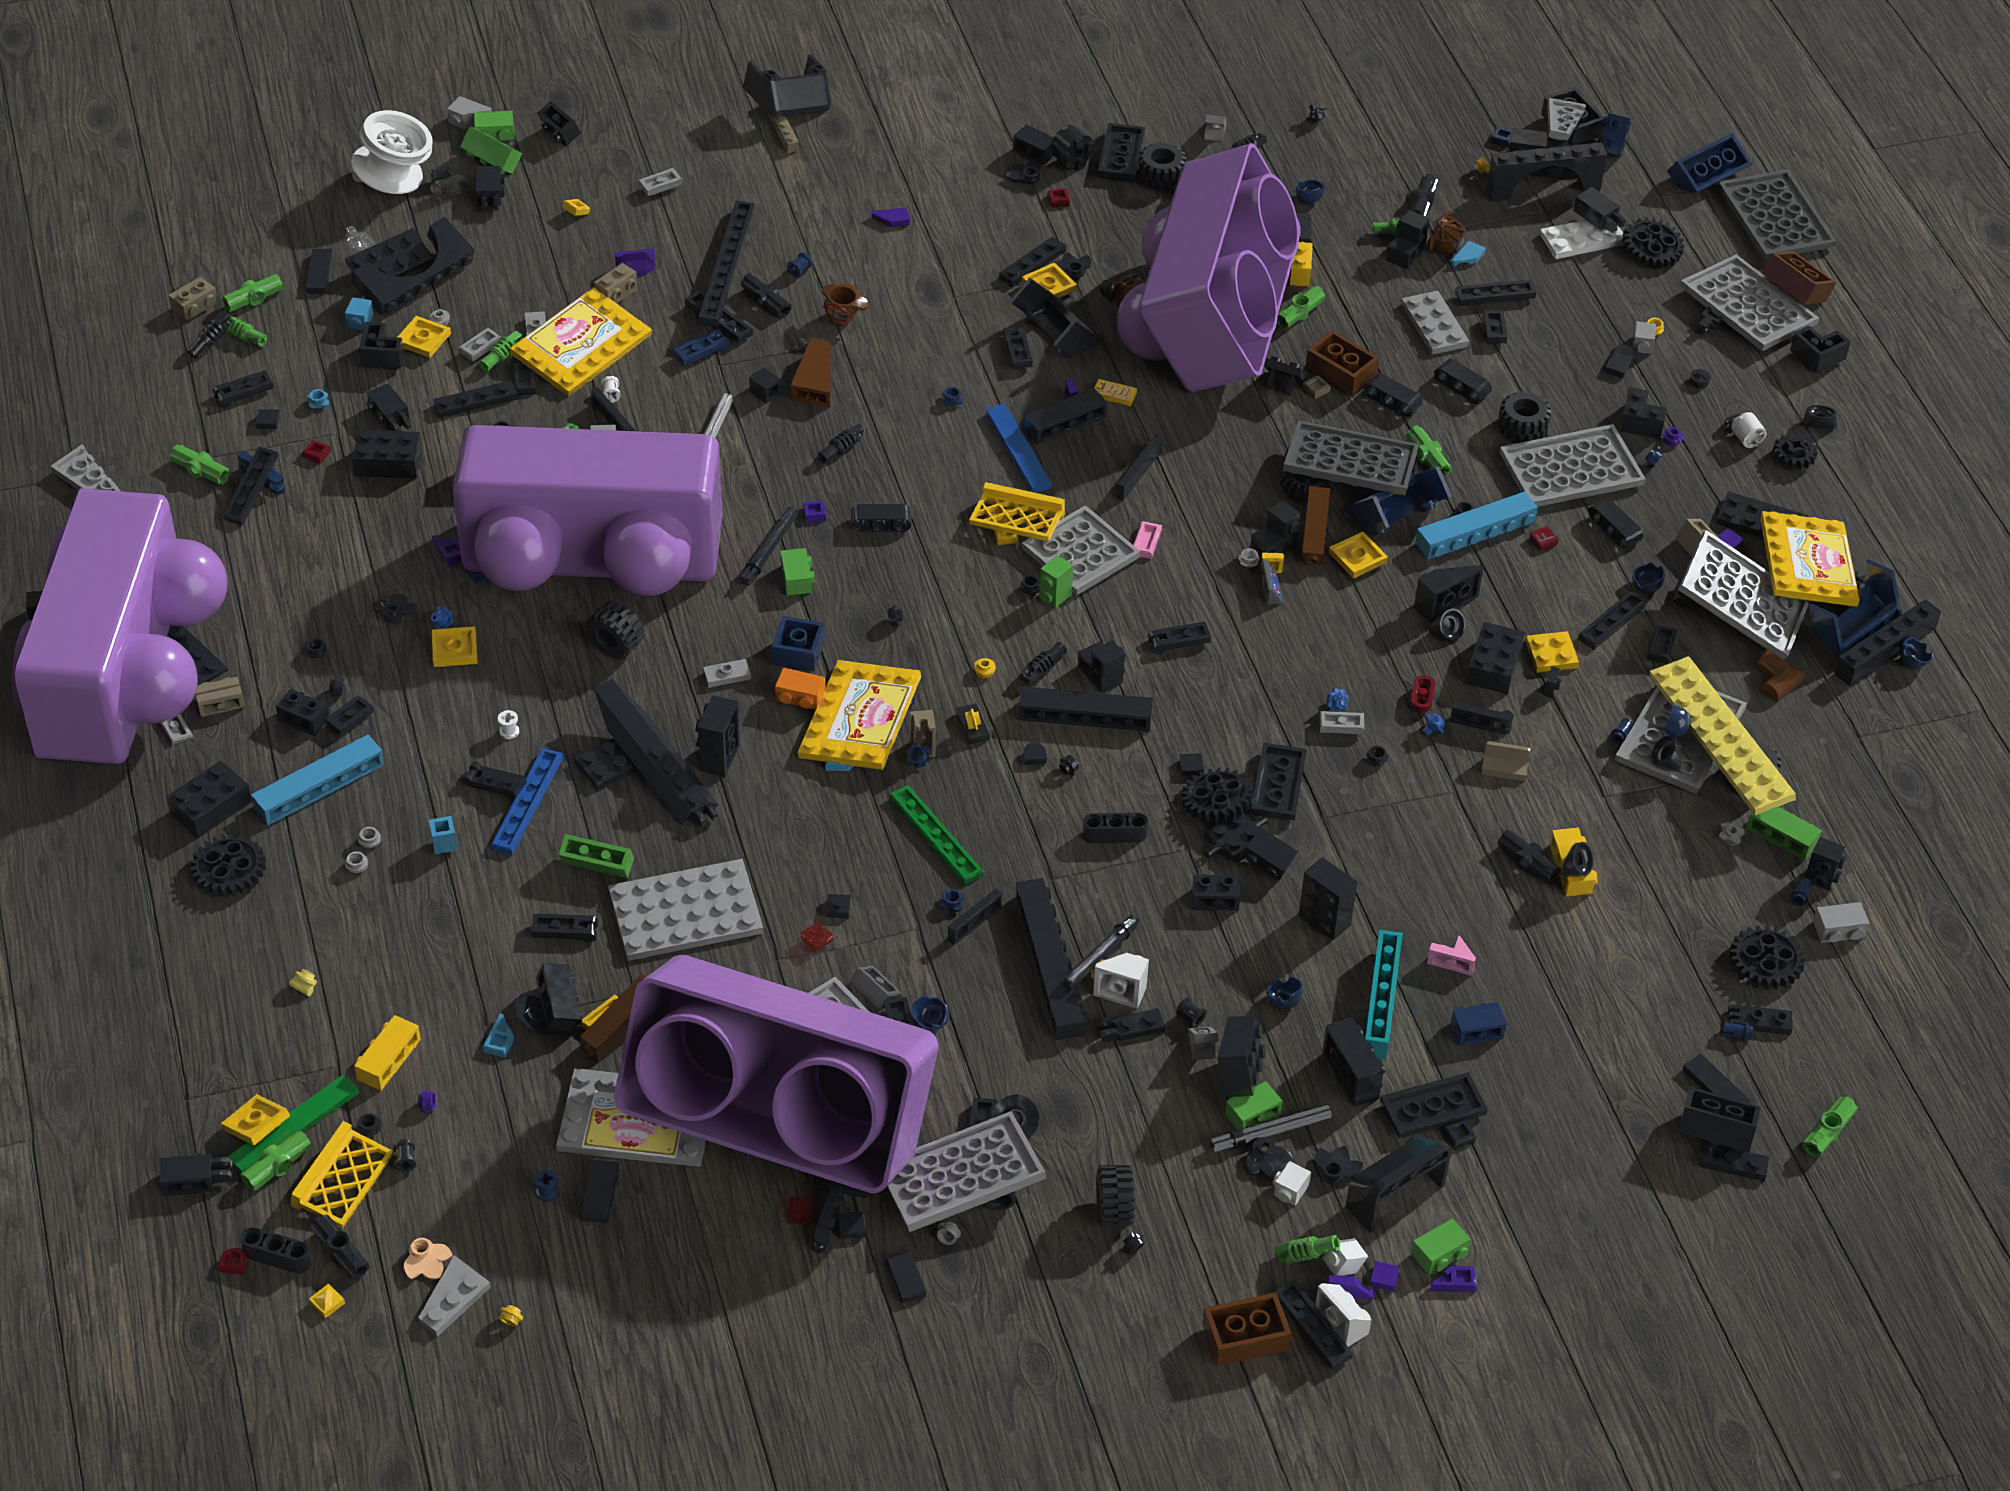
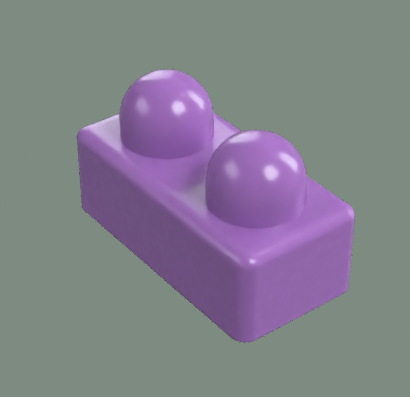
(1214, 271)
(588, 506)
(99, 637)
(776, 1072)

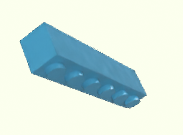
(1476, 525)
(317, 779)

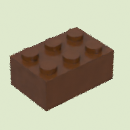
(1798, 278)
(1342, 362)
(1246, 1329)

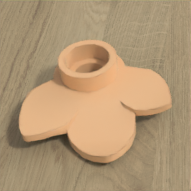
(428, 1262)

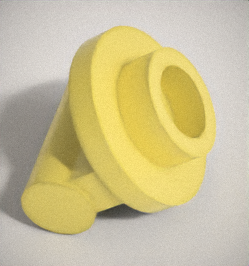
(303, 982)

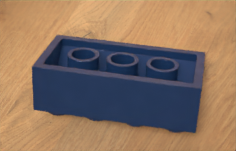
(1709, 164)

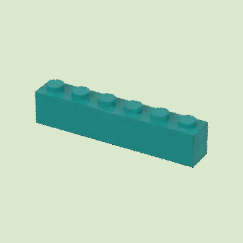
(1383, 992)

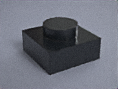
(1553, 682)
(838, 906)

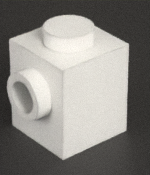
(1291, 1183)
(1347, 1259)

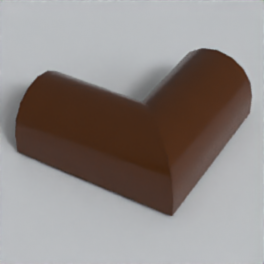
(1782, 676)

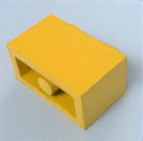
(1301, 265)

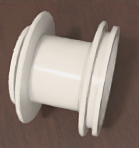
(392, 152)

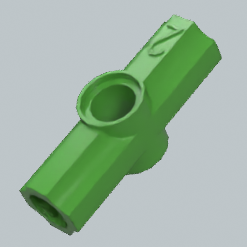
(252, 293)
(1300, 307)
(1428, 450)
(199, 464)
(1829, 1126)
(276, 1160)

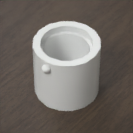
(1749, 430)

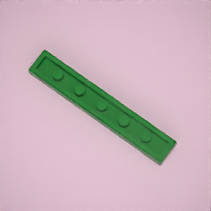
(936, 835)
(300, 1119)

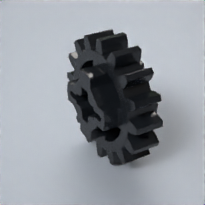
(1795, 451)

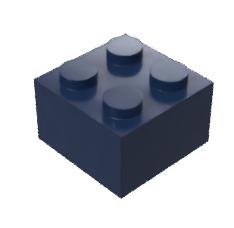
(798, 643)

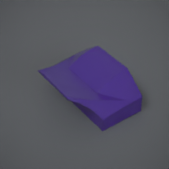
(639, 260)

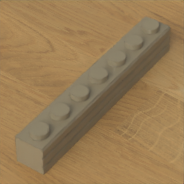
(785, 133)

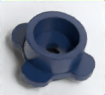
(952, 396)
(1653, 457)
(912, 755)
(949, 896)

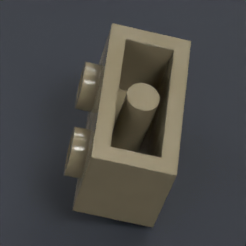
(618, 283)
(193, 298)

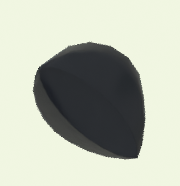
(1819, 417)
(1449, 625)
(1666, 754)
(1578, 861)

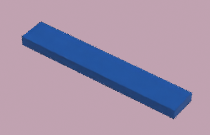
(1019, 448)
(527, 802)

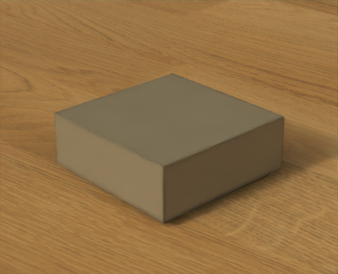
(1316, 387)

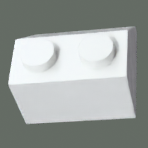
(1121, 979)
(1343, 1313)

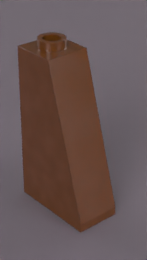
(813, 375)
(1315, 525)
(611, 1027)

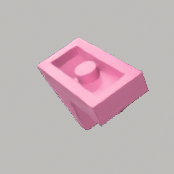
(1455, 959)

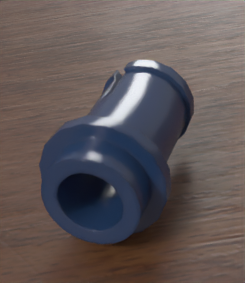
(1620, 733)
(1800, 894)
(1738, 1031)

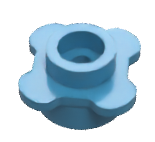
(318, 399)

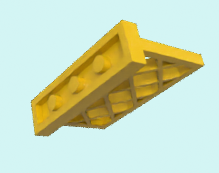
(1020, 501)
(326, 1161)

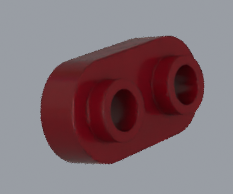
(1422, 694)

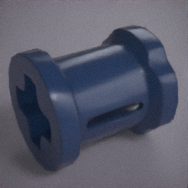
(799, 264)
(546, 1185)

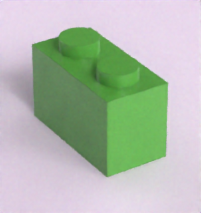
(496, 124)
(796, 571)
(1056, 581)
(1255, 1109)
(1441, 1247)

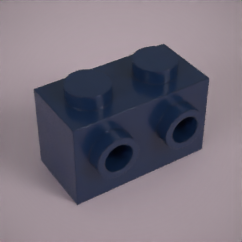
(1615, 133)

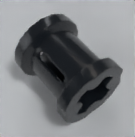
(440, 174)
(1198, 1014)
(404, 1155)

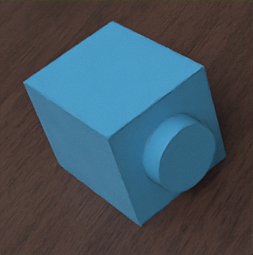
(358, 313)
(443, 835)

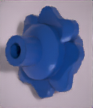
(441, 617)
(1337, 700)
(1433, 724)

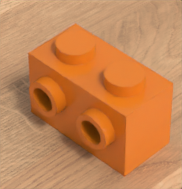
(799, 688)

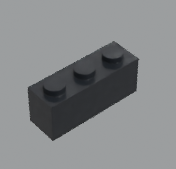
(558, 998)

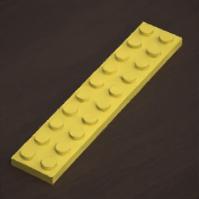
(1723, 736)

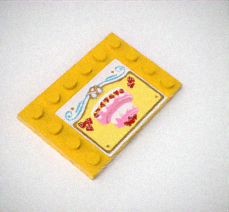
(580, 341)
(1809, 558)
(859, 714)

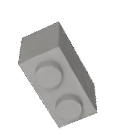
(1841, 922)

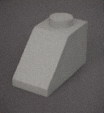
(462, 112)

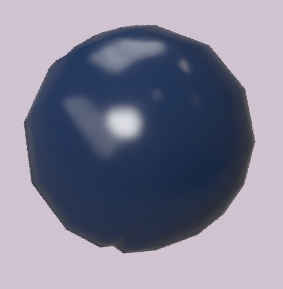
(1310, 191)
(1648, 577)
(1914, 653)
(1677, 722)
(1285, 994)
(930, 1013)

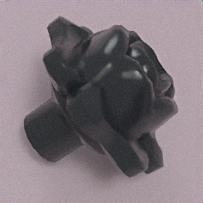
(1316, 114)

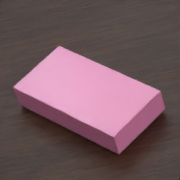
(1147, 539)

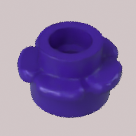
(1672, 436)
(427, 1100)

